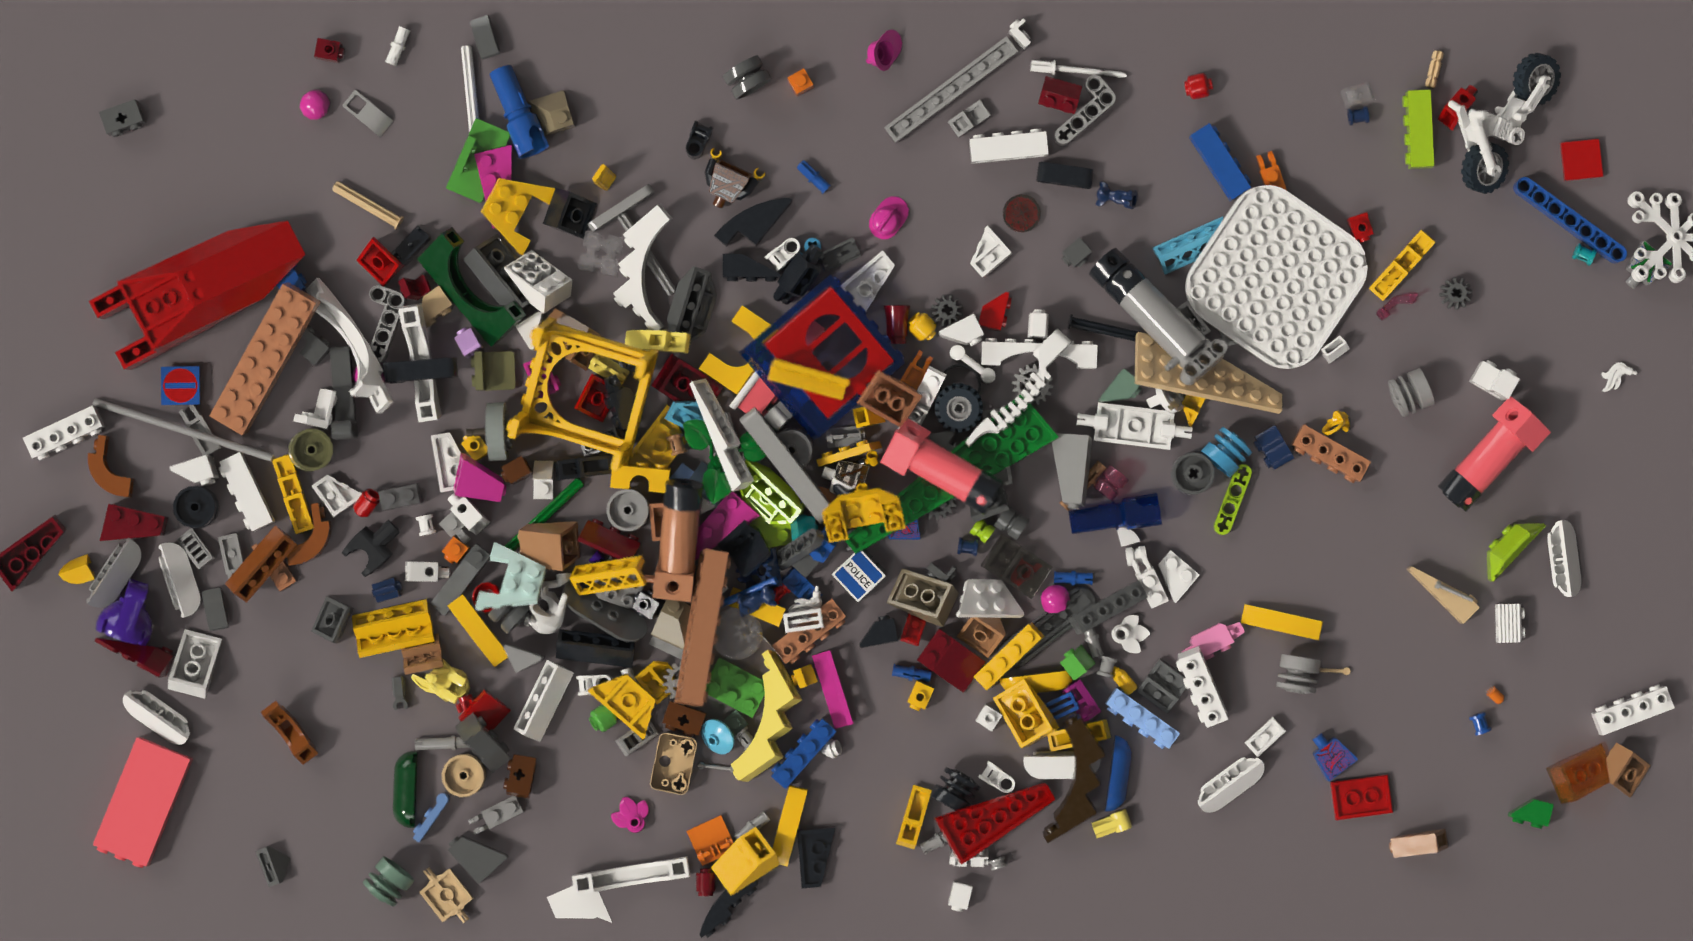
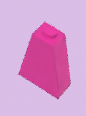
(477, 481)

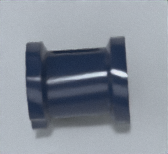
(1358, 115)
(967, 546)

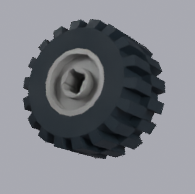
(958, 407)

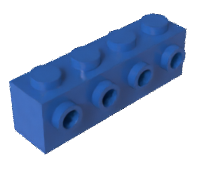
(1219, 161)
(799, 757)

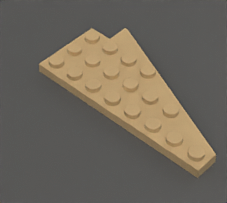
(1221, 383)

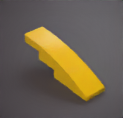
(1402, 265)
(293, 494)
(1282, 622)
(478, 630)
(789, 823)

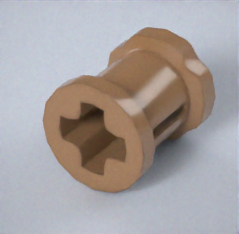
(677, 444)

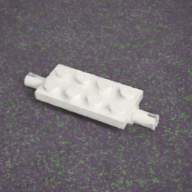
(1134, 426)

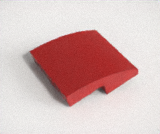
(487, 707)

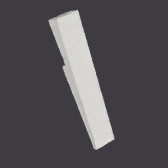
(722, 436)

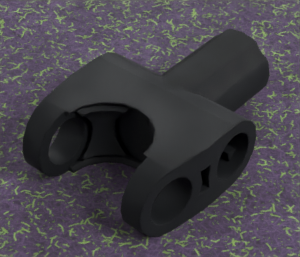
(374, 545)

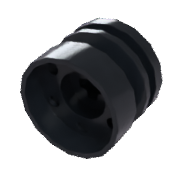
(955, 789)

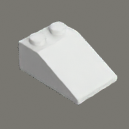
(194, 664)

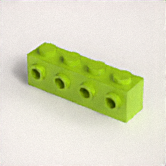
(1419, 129)

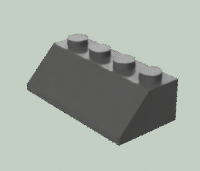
(488, 265)

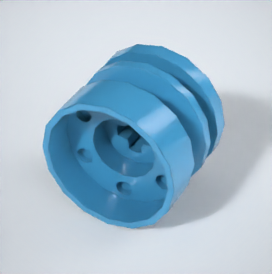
(1226, 451)

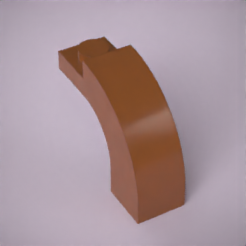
(103, 475)
(316, 543)
(291, 732)

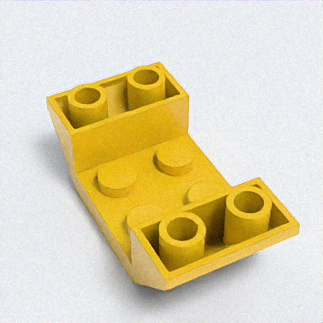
(861, 510)

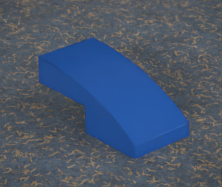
(798, 584)

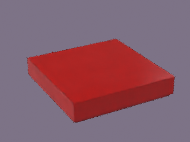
(1581, 159)

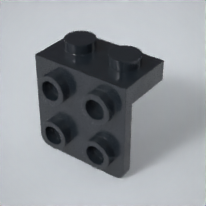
(746, 547)

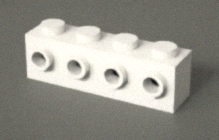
(1008, 147)
(66, 431)
(247, 492)
(1202, 686)
(545, 700)
(1632, 710)

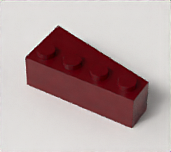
(26, 553)

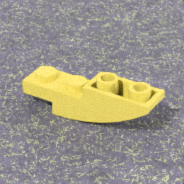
(659, 340)

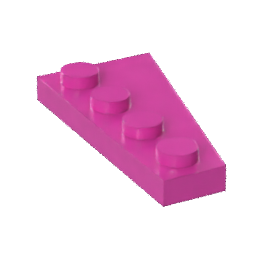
(493, 165)
(722, 521)

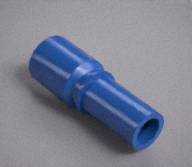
(522, 123)

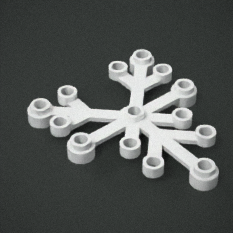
(1656, 257)

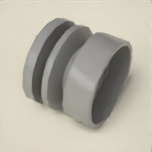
(1411, 392)
(1298, 674)

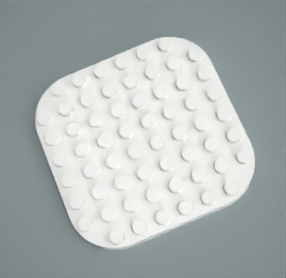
(1276, 277)

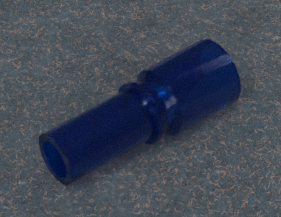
(1129, 513)

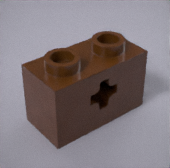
(516, 470)
(694, 716)
(521, 787)

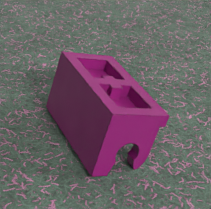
(1087, 705)

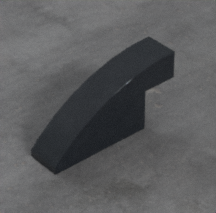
(754, 221)

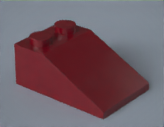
(676, 378)
(950, 660)

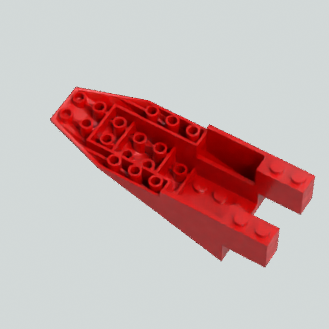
(200, 287)

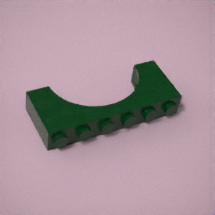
(442, 264)

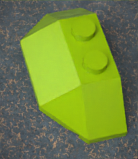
(771, 496)
(1509, 546)

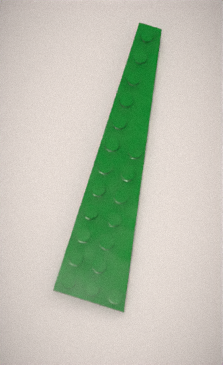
(989, 453)

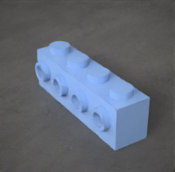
(1145, 720)

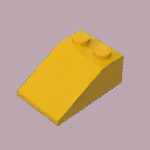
(1025, 713)

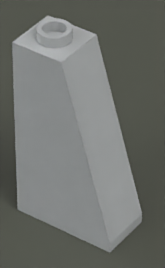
(1072, 463)

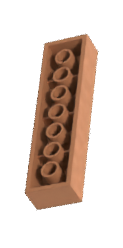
(265, 358)
(701, 628)

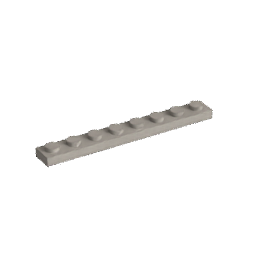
(951, 89)

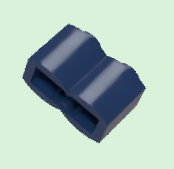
(1273, 448)

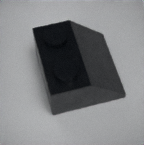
(569, 213)
(880, 632)

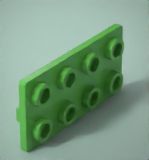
(465, 175)

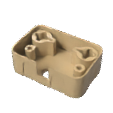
(680, 764)

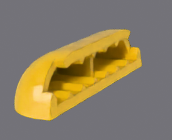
(1041, 682)

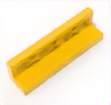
(807, 379)
(605, 571)

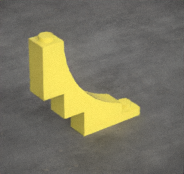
(779, 697)

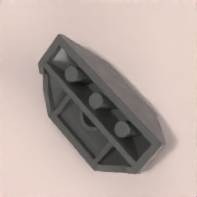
(692, 303)

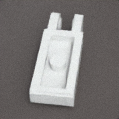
(1150, 583)

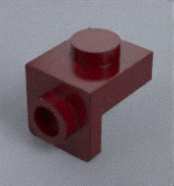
(415, 288)

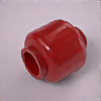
(1198, 86)

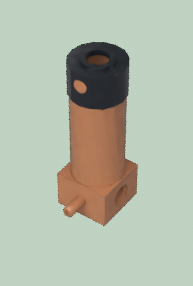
(678, 541)

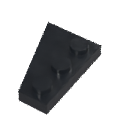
(813, 855)

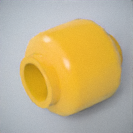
(922, 326)

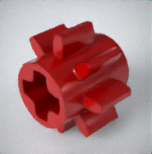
(464, 702)

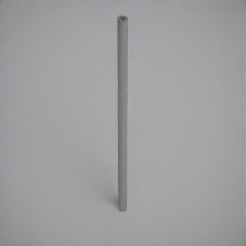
(184, 430)

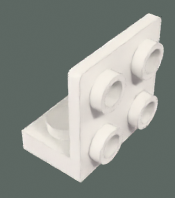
(322, 415)

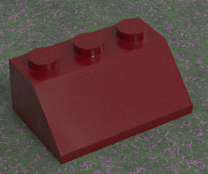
(609, 540)

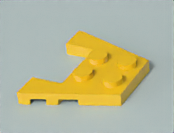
(507, 206)

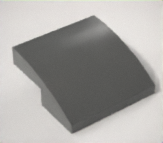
(1163, 685)

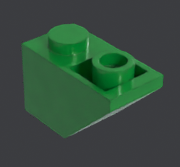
(1533, 811)

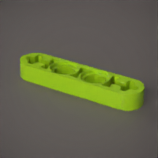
(1235, 500)

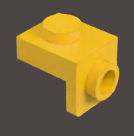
(804, 676)

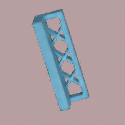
(1186, 242)

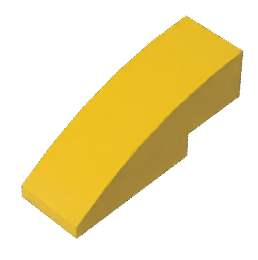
(767, 613)
(1060, 740)
(913, 817)

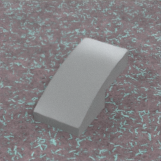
(969, 118)

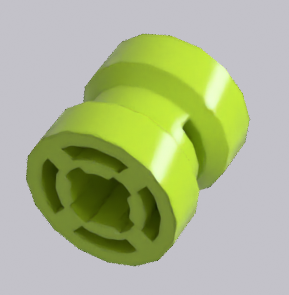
(983, 534)

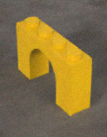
(736, 377)

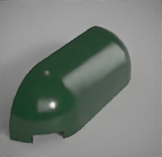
(405, 789)

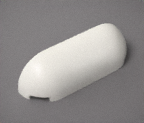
(1564, 558)
(179, 578)
(157, 716)
(1052, 764)
(1230, 783)

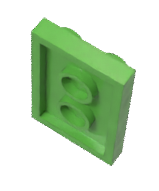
(735, 687)

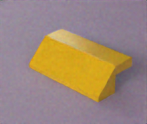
(393, 628)

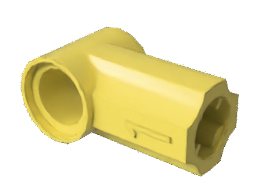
(1116, 822)

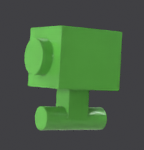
(1077, 662)

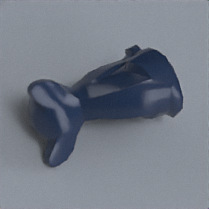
(1125, 198)
(751, 602)

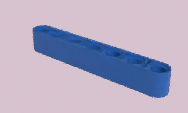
(1560, 219)

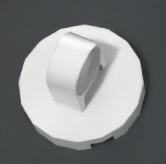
(1169, 400)

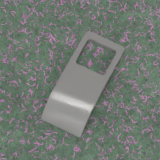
(370, 115)

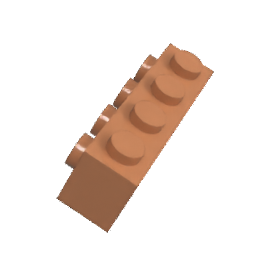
(1330, 453)
(795, 642)

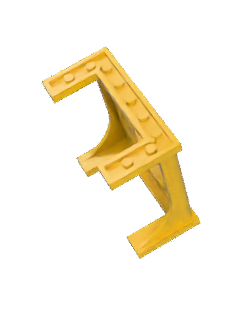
(534, 422)

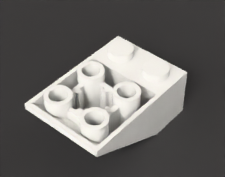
(539, 281)

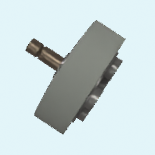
(495, 431)

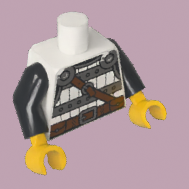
(850, 475)

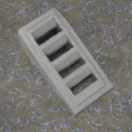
(194, 558)
(626, 751)

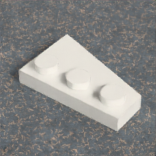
(869, 279)
(446, 460)

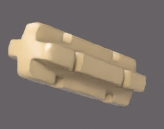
(1434, 69)

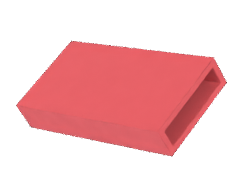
(142, 802)

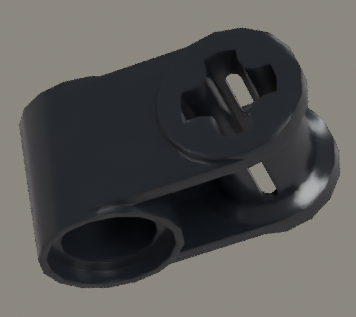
(698, 136)

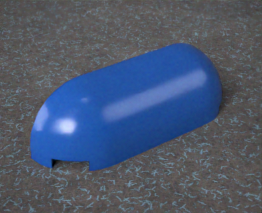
(1118, 774)

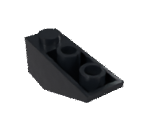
(741, 266)

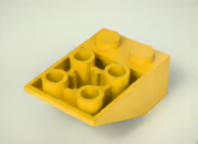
(745, 861)

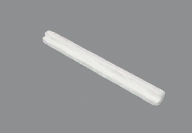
(470, 86)

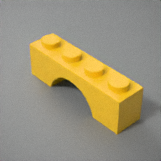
(1009, 656)

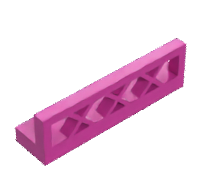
(832, 689)

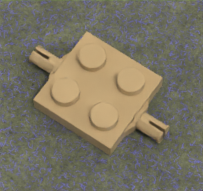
(446, 895)

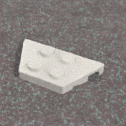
(988, 600)

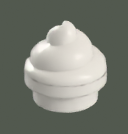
(832, 749)

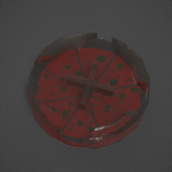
(1021, 213)

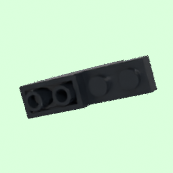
(720, 909)

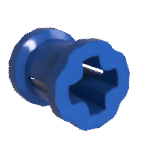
(1480, 723)

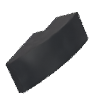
(583, 467)

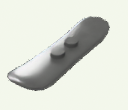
(1055, 624)

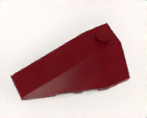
(150, 658)

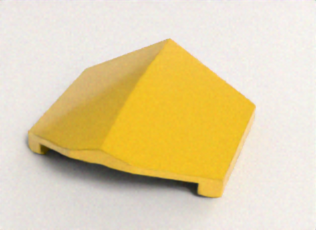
(652, 679)

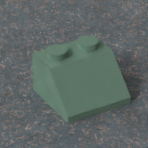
(1121, 388)

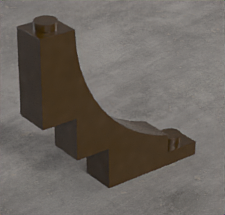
(1077, 805)

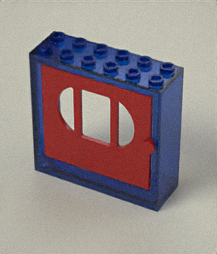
(790, 346)

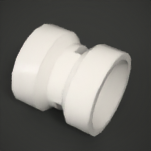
(1136, 554)

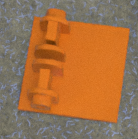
(710, 840)

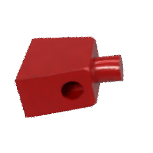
(1463, 97)

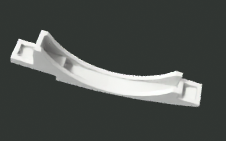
(369, 369)

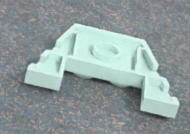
(521, 582)

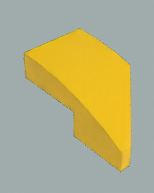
(1191, 407)

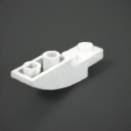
(928, 389)

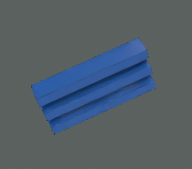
(1073, 701)

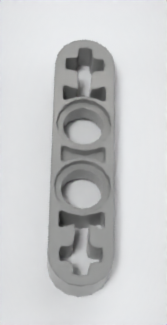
(620, 208)

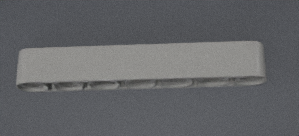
(785, 463)

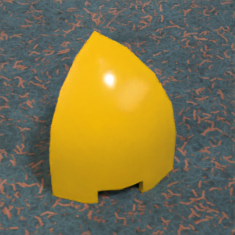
(77, 570)

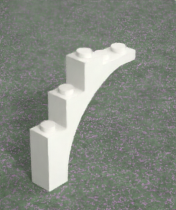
(633, 266)

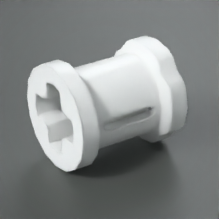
(426, 525)

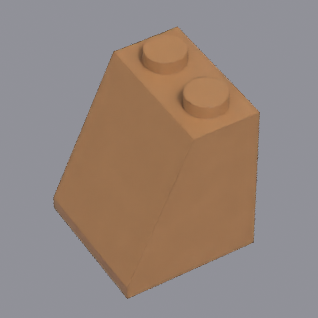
(582, 358)
(550, 544)

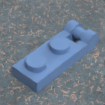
(431, 816)

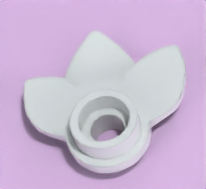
(1133, 634)

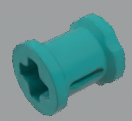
(1584, 254)

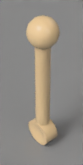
(1346, 671)

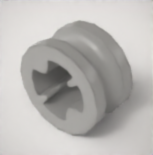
(997, 863)

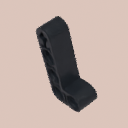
(420, 370)

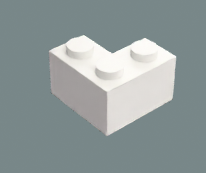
(1494, 381)

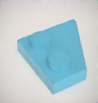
(683, 411)

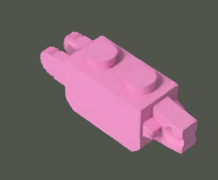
(1216, 638)

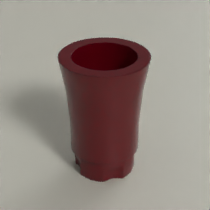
(896, 322)

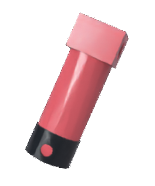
(1512, 433)
(915, 452)

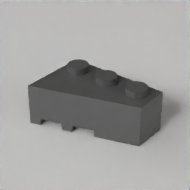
(483, 742)

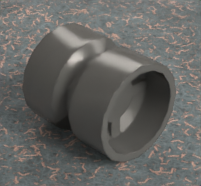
(1012, 523)

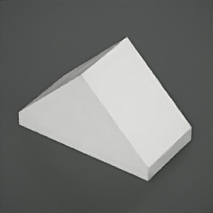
(526, 326)

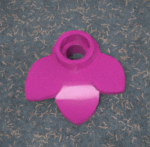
(631, 811)

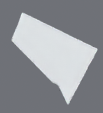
(586, 906)

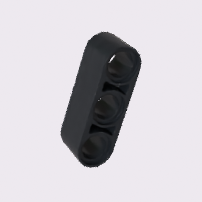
(1064, 175)

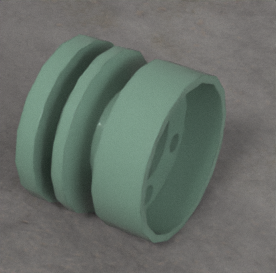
(390, 879)

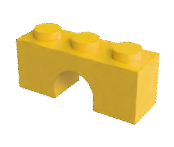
(655, 475)

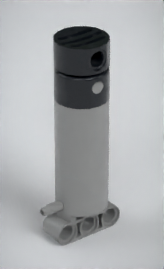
(1158, 316)

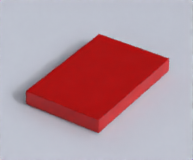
(1361, 797)

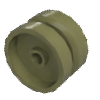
(299, 452)

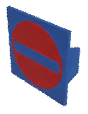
(180, 385)

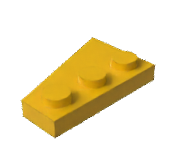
(846, 452)

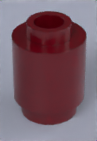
(705, 882)

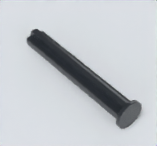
(1101, 328)

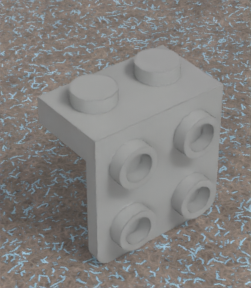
(620, 597)

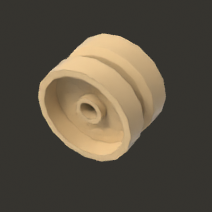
(475, 775)

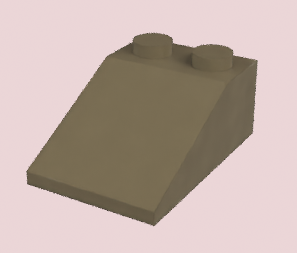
(923, 597)

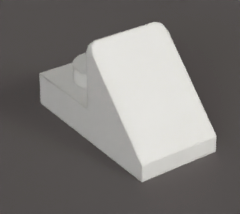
(543, 479)

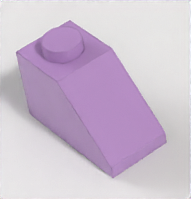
(468, 342)

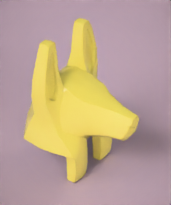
(445, 682)

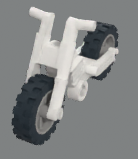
(1490, 158)

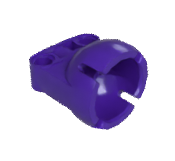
(127, 617)

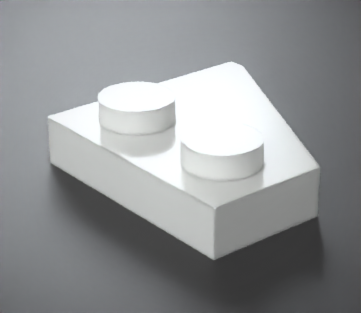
(989, 253)
(335, 494)
(1176, 575)

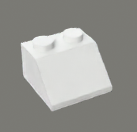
(963, 331)
(198, 470)

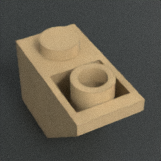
(435, 304)

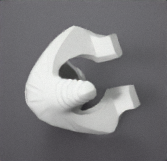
(552, 619)

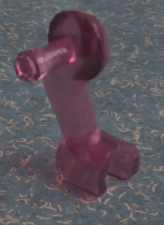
(1408, 298)

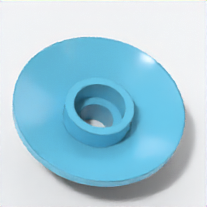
(717, 736)

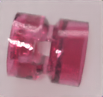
(1111, 483)

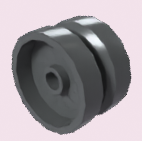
(747, 77)
(1203, 473)
(514, 616)

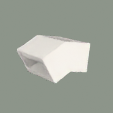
(1337, 351)

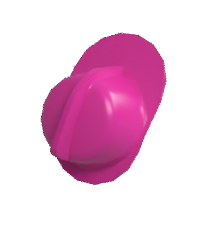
(885, 50)
(888, 217)

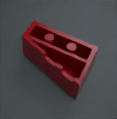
(130, 523)

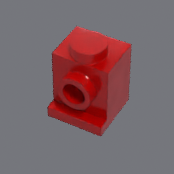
(1355, 221)

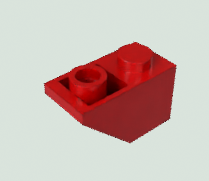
(993, 312)

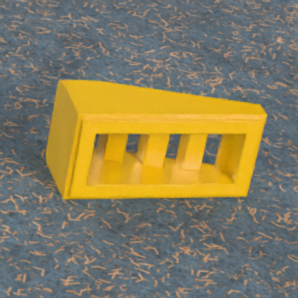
(604, 177)

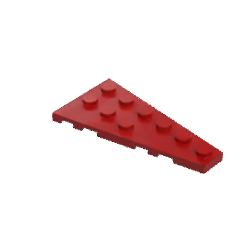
(982, 824)

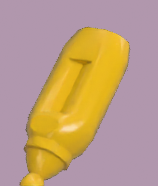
(1124, 681)

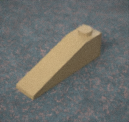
(1457, 606)

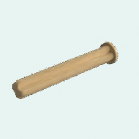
(368, 204)

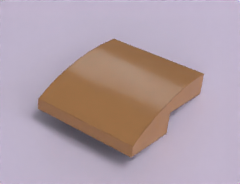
(423, 656)

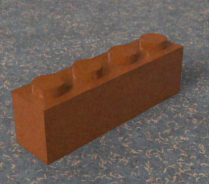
(260, 564)

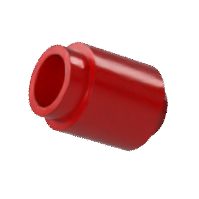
(366, 503)

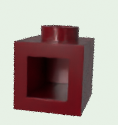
(329, 50)

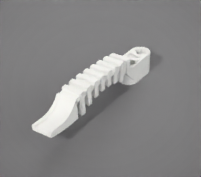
(1046, 354)

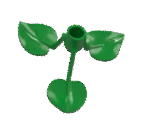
(714, 480)

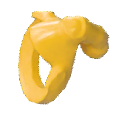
(1338, 418)

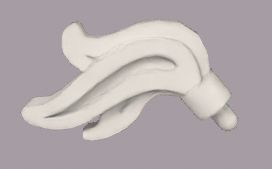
(1614, 375)
(803, 604)

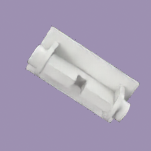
(977, 861)

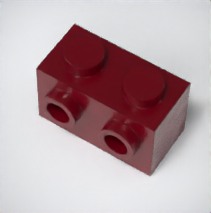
(1060, 95)

